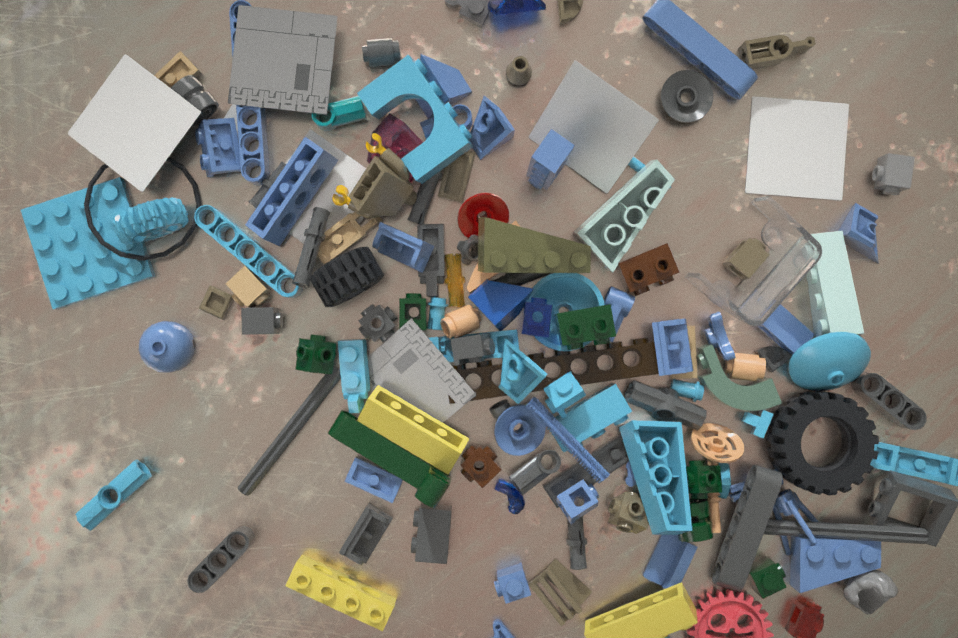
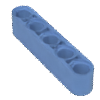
(700, 48)

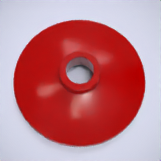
(468, 213)

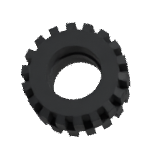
(346, 276)

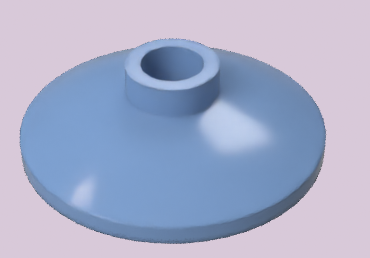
(524, 439)

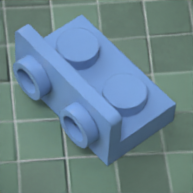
(218, 146)

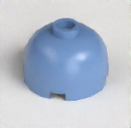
(166, 347)

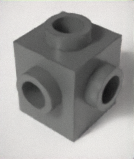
(387, 319)

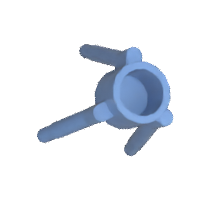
(788, 503)

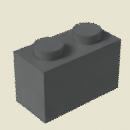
(432, 534)

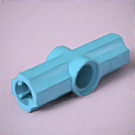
(103, 505)

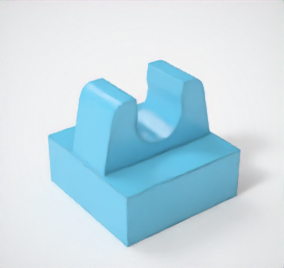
(760, 422)

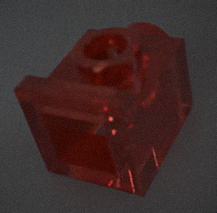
(805, 620)

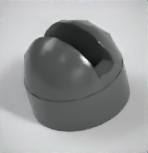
(498, 408)

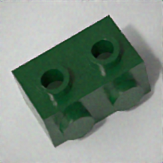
(585, 325)

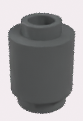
(381, 52)

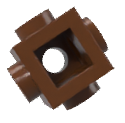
(482, 474)

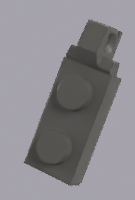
(435, 267)

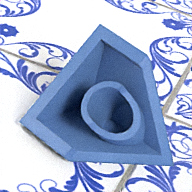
(449, 81)
(490, 129)
(860, 231)

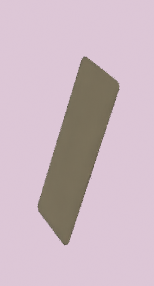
(571, 582)

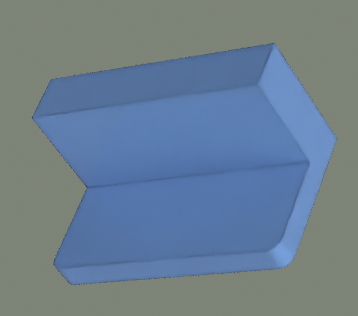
(786, 330)
(669, 561)

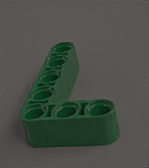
(427, 479)

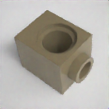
(747, 258)

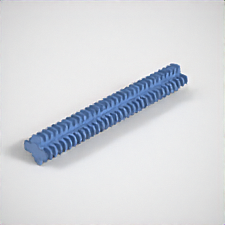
(567, 439)

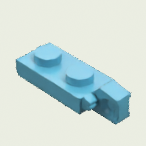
(354, 372)

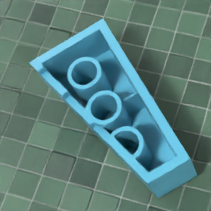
(660, 473)

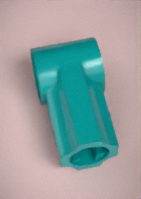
(343, 113)

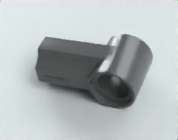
(533, 472)

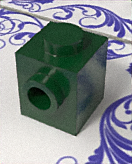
(766, 577)

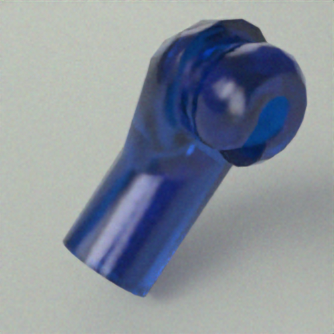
(515, 499)

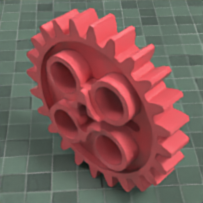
(731, 608)

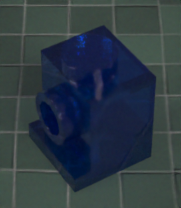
(533, 328)

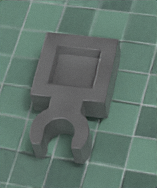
(471, 10)

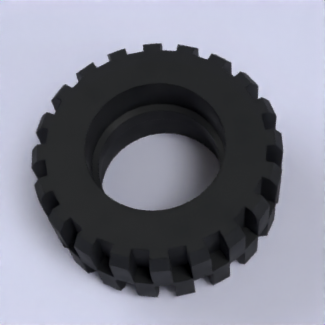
(855, 449)

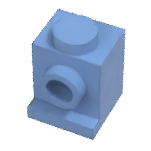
(580, 490)

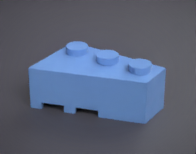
(830, 561)

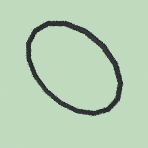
(133, 256)

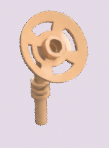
(714, 453)

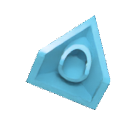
(518, 373)

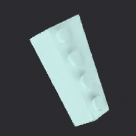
(624, 214)
(832, 289)

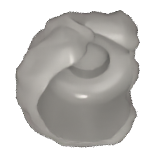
(870, 590)

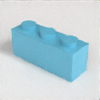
(594, 414)

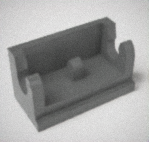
(366, 534)

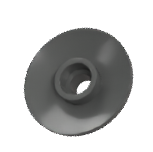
(695, 87)

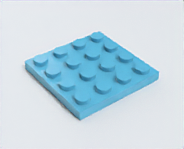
(70, 254)

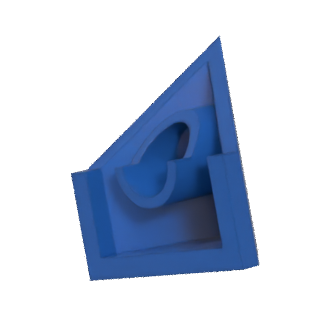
(500, 301)

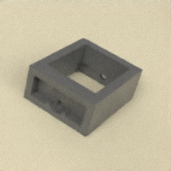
(937, 516)

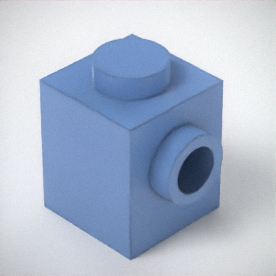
(512, 583)

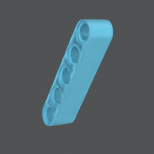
(237, 248)

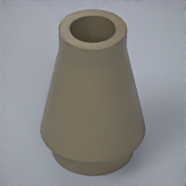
(519, 76)

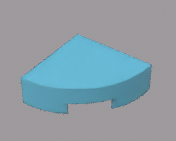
(726, 480)

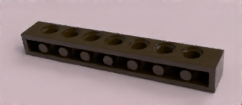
(644, 365)

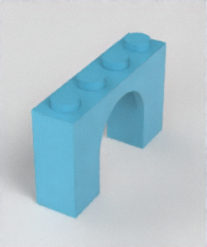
(408, 81)

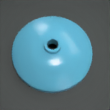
(566, 291)
(829, 361)

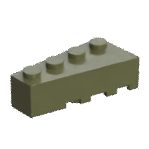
(522, 250)

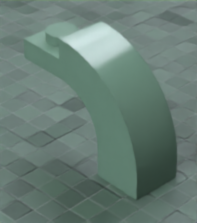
(748, 397)

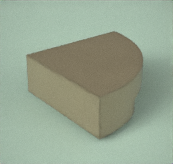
(568, 10)

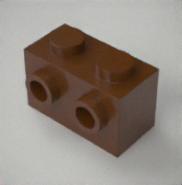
(647, 268)

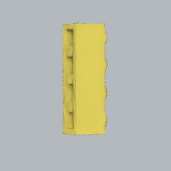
(412, 429)
(647, 617)

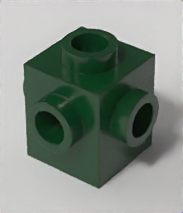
(315, 355)
(703, 479)

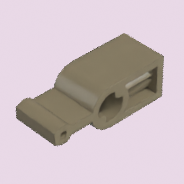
(761, 54)

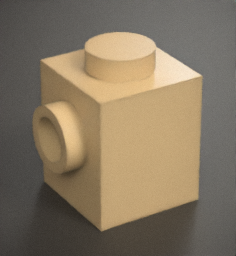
(248, 288)

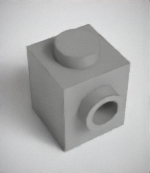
(893, 173)

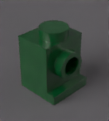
(413, 300)

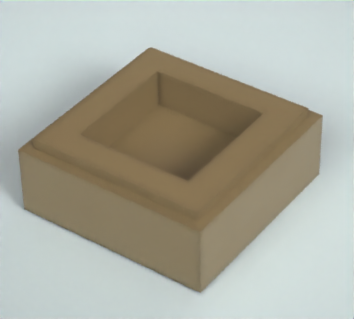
(216, 302)

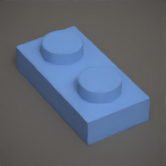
(373, 479)

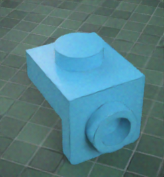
(563, 393)

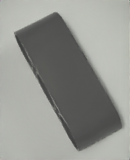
(900, 403)
(212, 567)

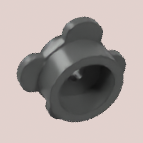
(463, 247)

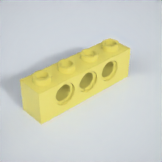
(341, 592)

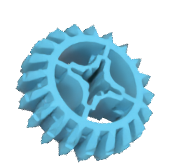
(150, 220)

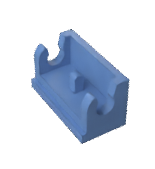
(402, 247)
(672, 347)

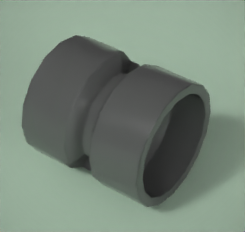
(193, 92)

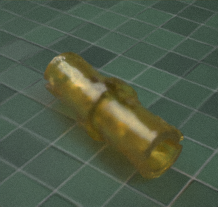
(454, 280)

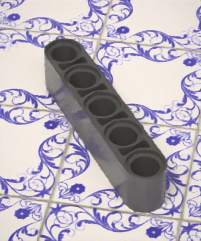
(747, 528)

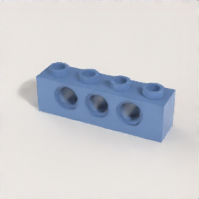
(548, 160)
(291, 192)

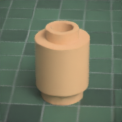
(461, 322)
(746, 367)

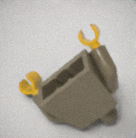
(381, 187)

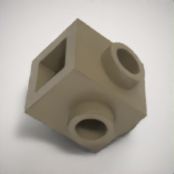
(628, 513)

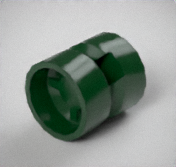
(701, 527)

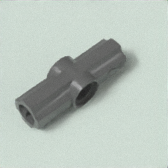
(665, 405)

